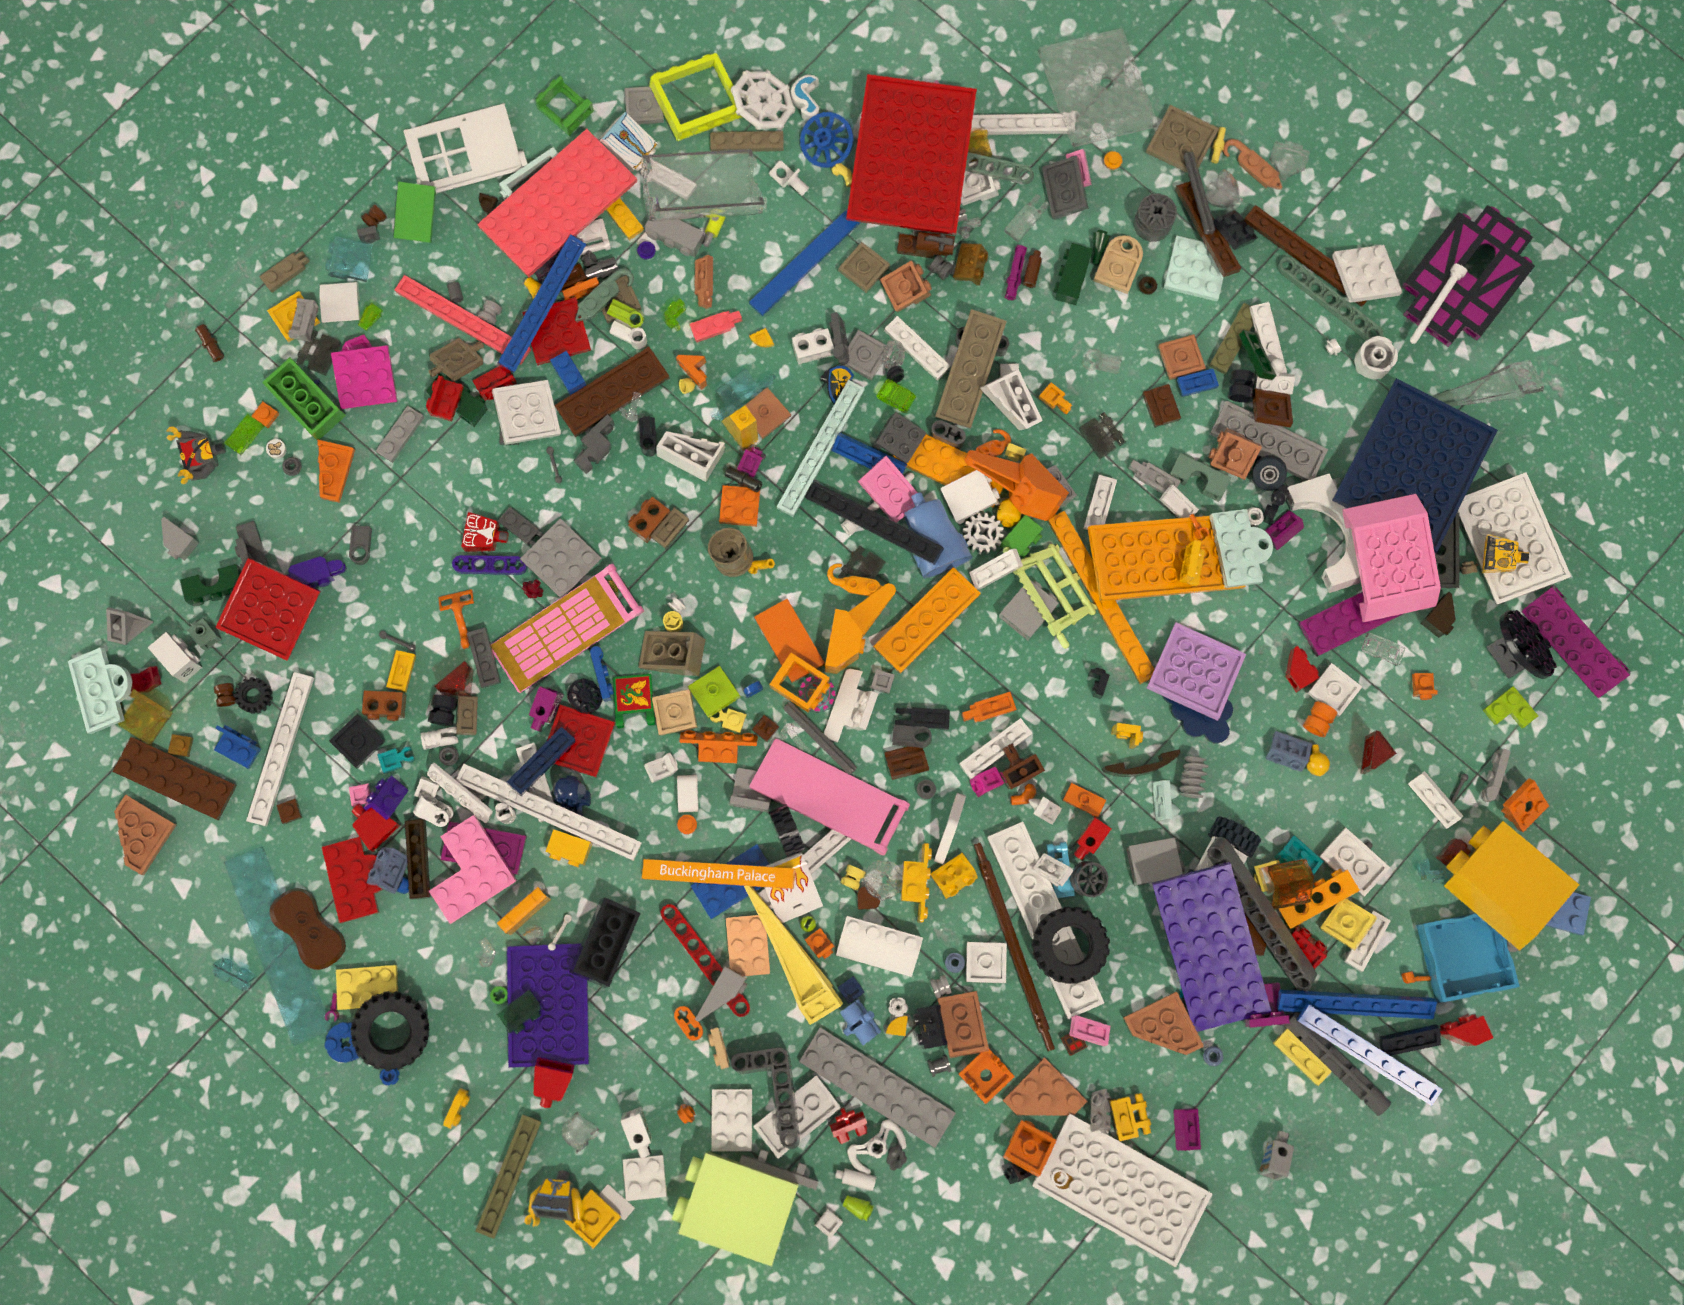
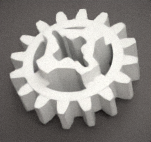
(978, 526)

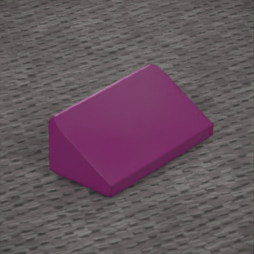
(1284, 529)
(1187, 1129)

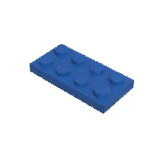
(720, 897)

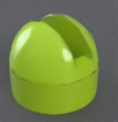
(812, 925)

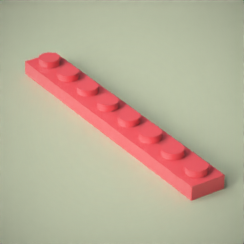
(454, 315)

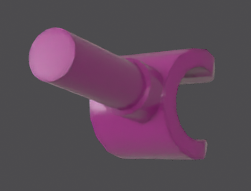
(333, 1009)

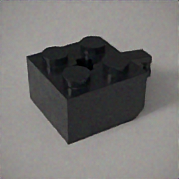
(930, 1027)

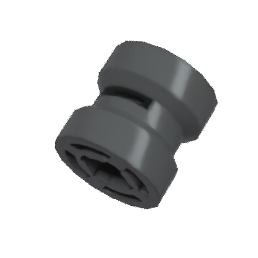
(941, 267)

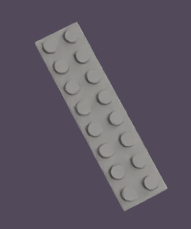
(877, 1087)

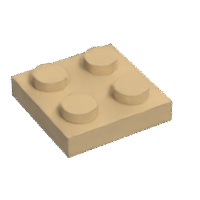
(674, 712)
(716, 1039)

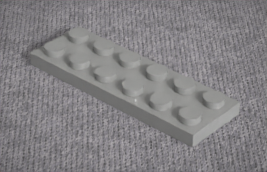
(1298, 453)

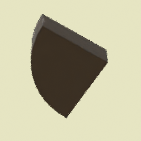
(487, 203)

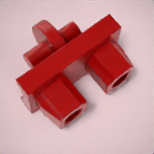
(848, 1122)

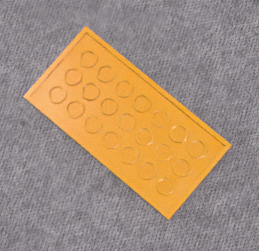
(1148, 558)

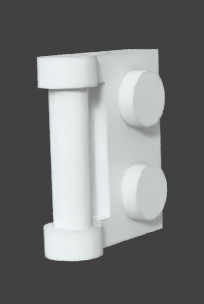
(594, 232)

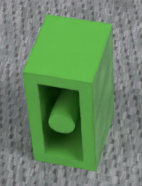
(1023, 536)

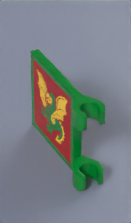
(633, 695)

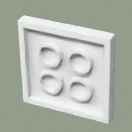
(1367, 273)
(526, 412)

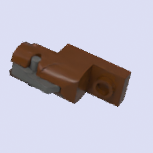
(926, 245)

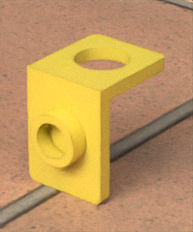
(1259, 877)

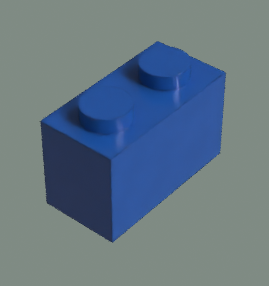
(568, 373)

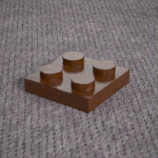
(1272, 408)

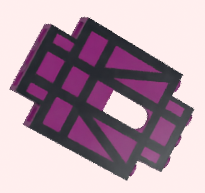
(1472, 301)

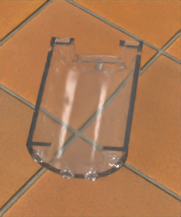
(701, 185)

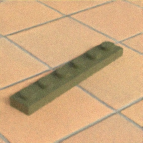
(508, 1176)

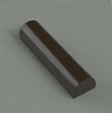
(417, 859)

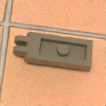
(284, 271)

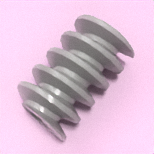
(1193, 777)

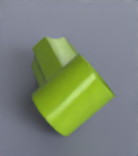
(623, 312)

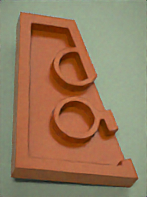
(334, 469)

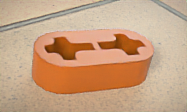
(684, 1026)

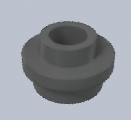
(290, 461)
(442, 756)
(922, 794)

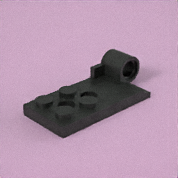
(1450, 556)

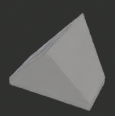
(124, 625)

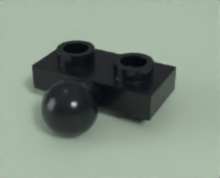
(1277, 498)

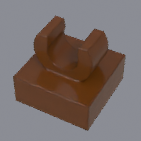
(765, 728)

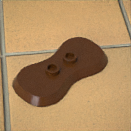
(299, 917)

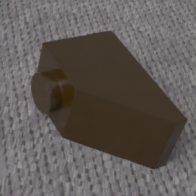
(1441, 617)

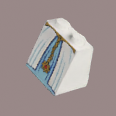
(628, 142)

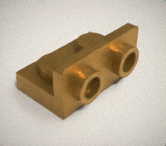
(971, 263)

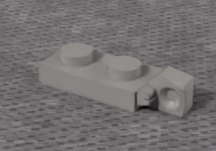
(1153, 476)

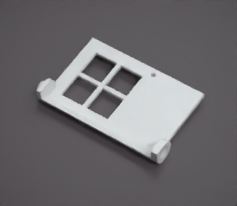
(487, 142)

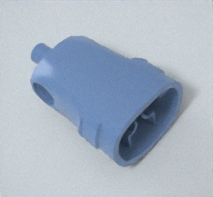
(932, 523)

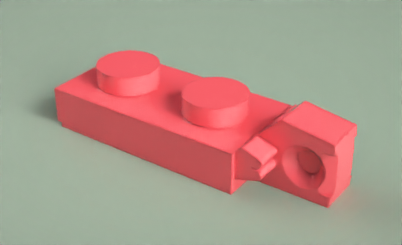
(714, 325)

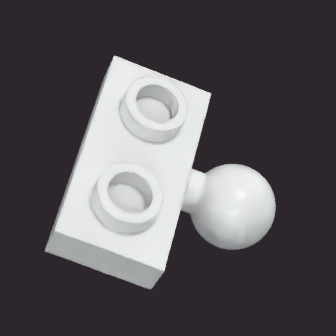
(1281, 383)

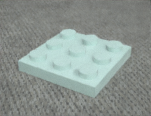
(1193, 270)

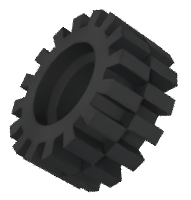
(245, 687)

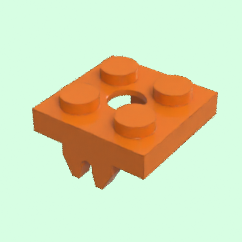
(1515, 806)
(986, 1089)

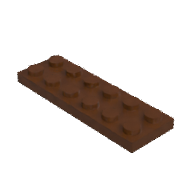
(611, 391)
(174, 778)

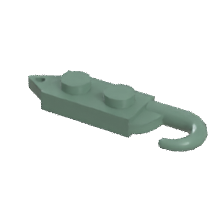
(602, 295)

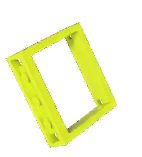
(705, 122)

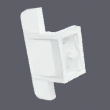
(851, 706)

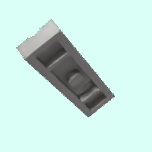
(761, 1165)

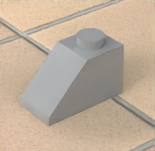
(176, 540)

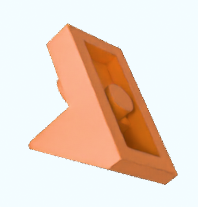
(690, 365)

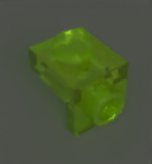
(673, 311)

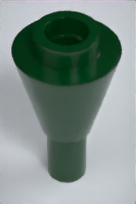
(1100, 241)

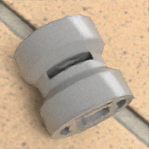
(489, 312)

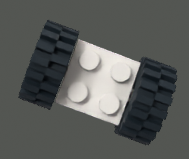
(1240, 837)

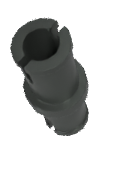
(743, 479)

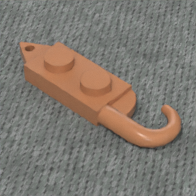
(1255, 165)

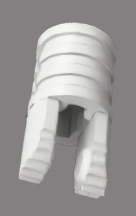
(439, 738)
(505, 818)

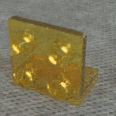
(145, 718)

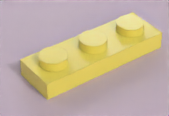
(1302, 1057)

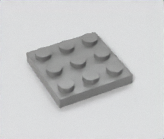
(560, 558)

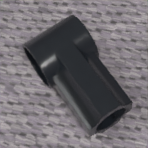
(648, 435)

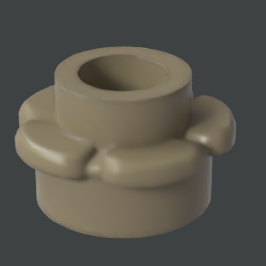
(1468, 567)

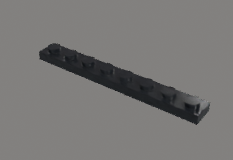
(874, 523)

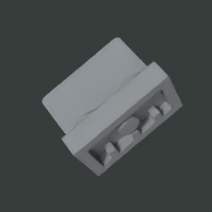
(744, 796)

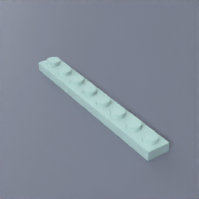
(820, 448)

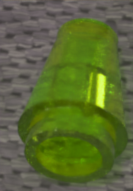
(370, 316)

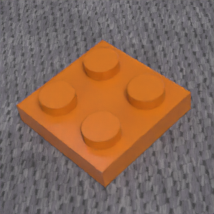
(739, 506)

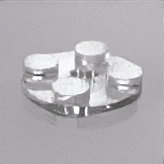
(875, 887)

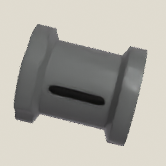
(939, 1065)

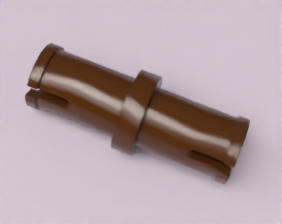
(209, 343)

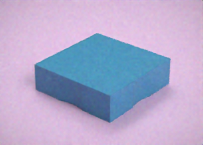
(1466, 958)

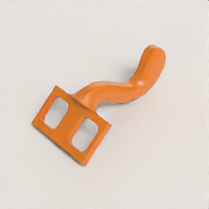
(457, 607)

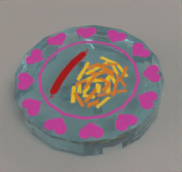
(809, 686)

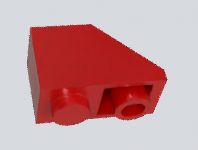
(1299, 670)

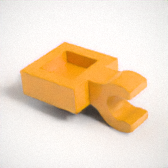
(1054, 397)

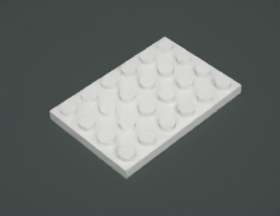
(1513, 513)

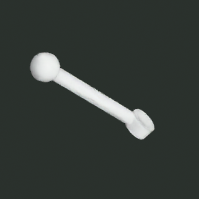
(567, 919)

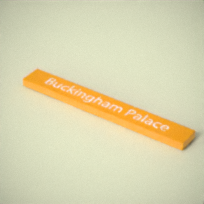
(719, 874)

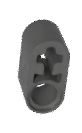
(954, 431)

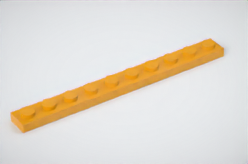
(1108, 610)

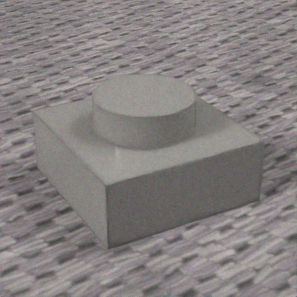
(882, 681)

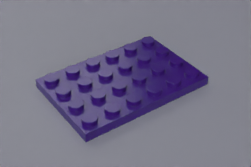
(564, 1024)

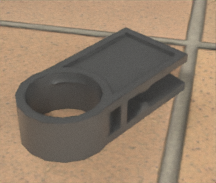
(360, 540)
(905, 736)

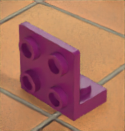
(1274, 1017)

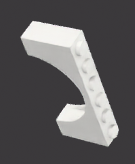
(1318, 496)

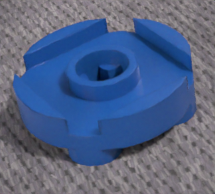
(334, 1045)

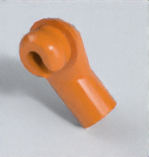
(1029, 793)

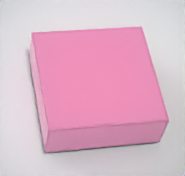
(359, 794)

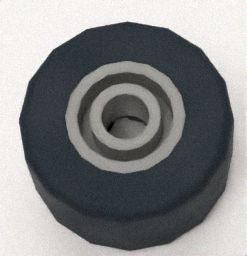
(1275, 470)

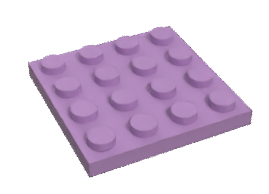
(1196, 671)

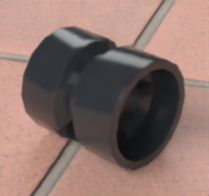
(1241, 386)
(442, 710)

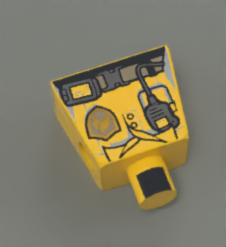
(1502, 555)

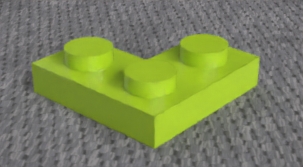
(1511, 703)

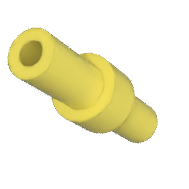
(1218, 145)

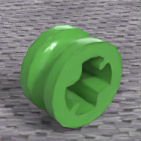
(502, 1000)

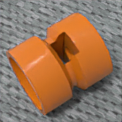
(1319, 720)

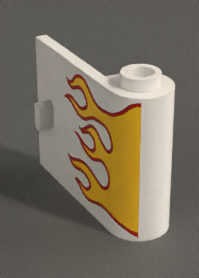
(803, 896)

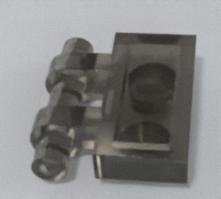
(321, 358)
(1097, 437)
(869, 568)

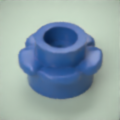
(392, 1080)

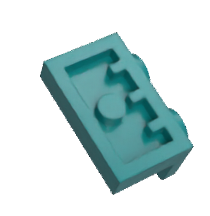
(1297, 850)

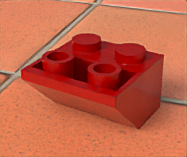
(1468, 1031)

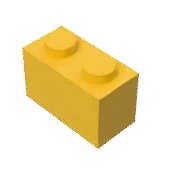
(569, 848)

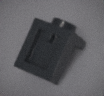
(1099, 685)
(1014, 1173)

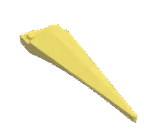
(808, 983)

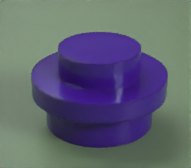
(646, 250)

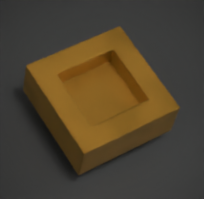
(180, 745)

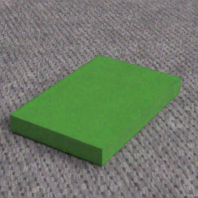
(414, 212)

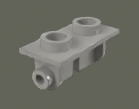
(1099, 1107)

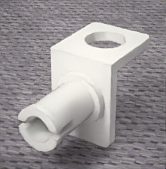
(790, 178)

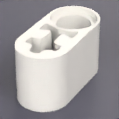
(687, 793)

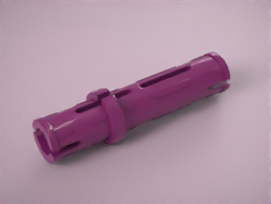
(1014, 280)

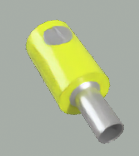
(713, 229)

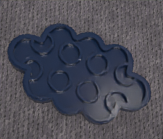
(1198, 724)

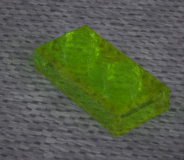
(244, 434)

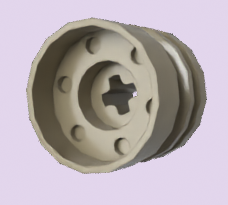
(730, 552)

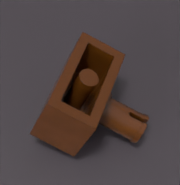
(1020, 769)

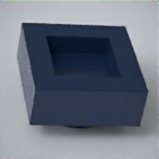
(851, 989)

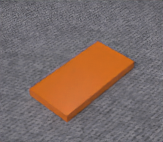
(787, 636)

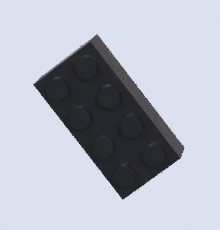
(604, 942)

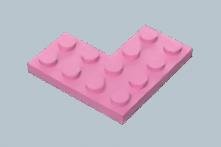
(482, 872)

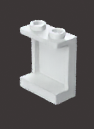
(970, 495)

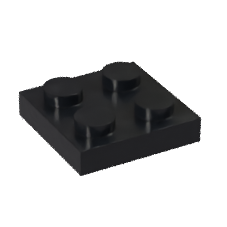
(1235, 229)
(357, 741)

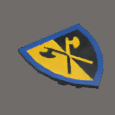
(836, 379)

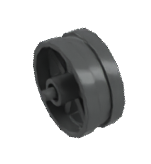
(1089, 879)

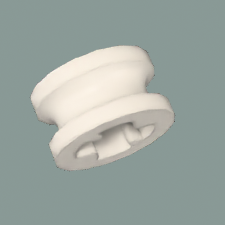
(676, 605)

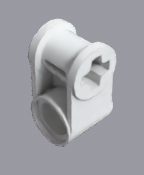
(432, 810)

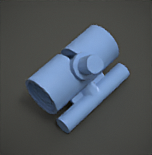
(860, 1022)

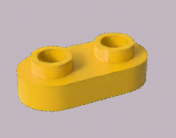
(460, 1100)

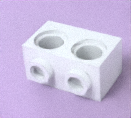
(814, 350)

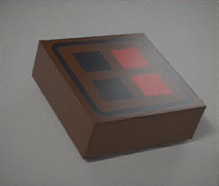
(1073, 1044)

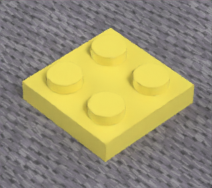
(1348, 923)

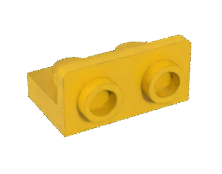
(1192, 563)
(1126, 731)
(954, 876)

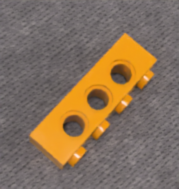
(1346, 888)

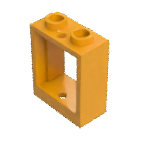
(784, 671)

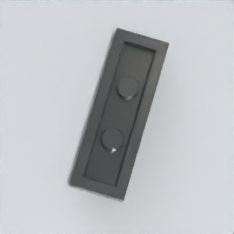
(483, 657)

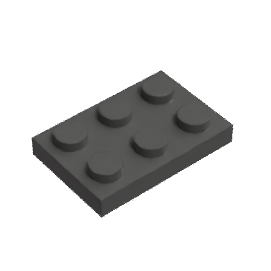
(1065, 187)

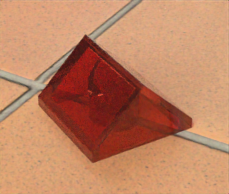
(457, 682)
(1376, 751)

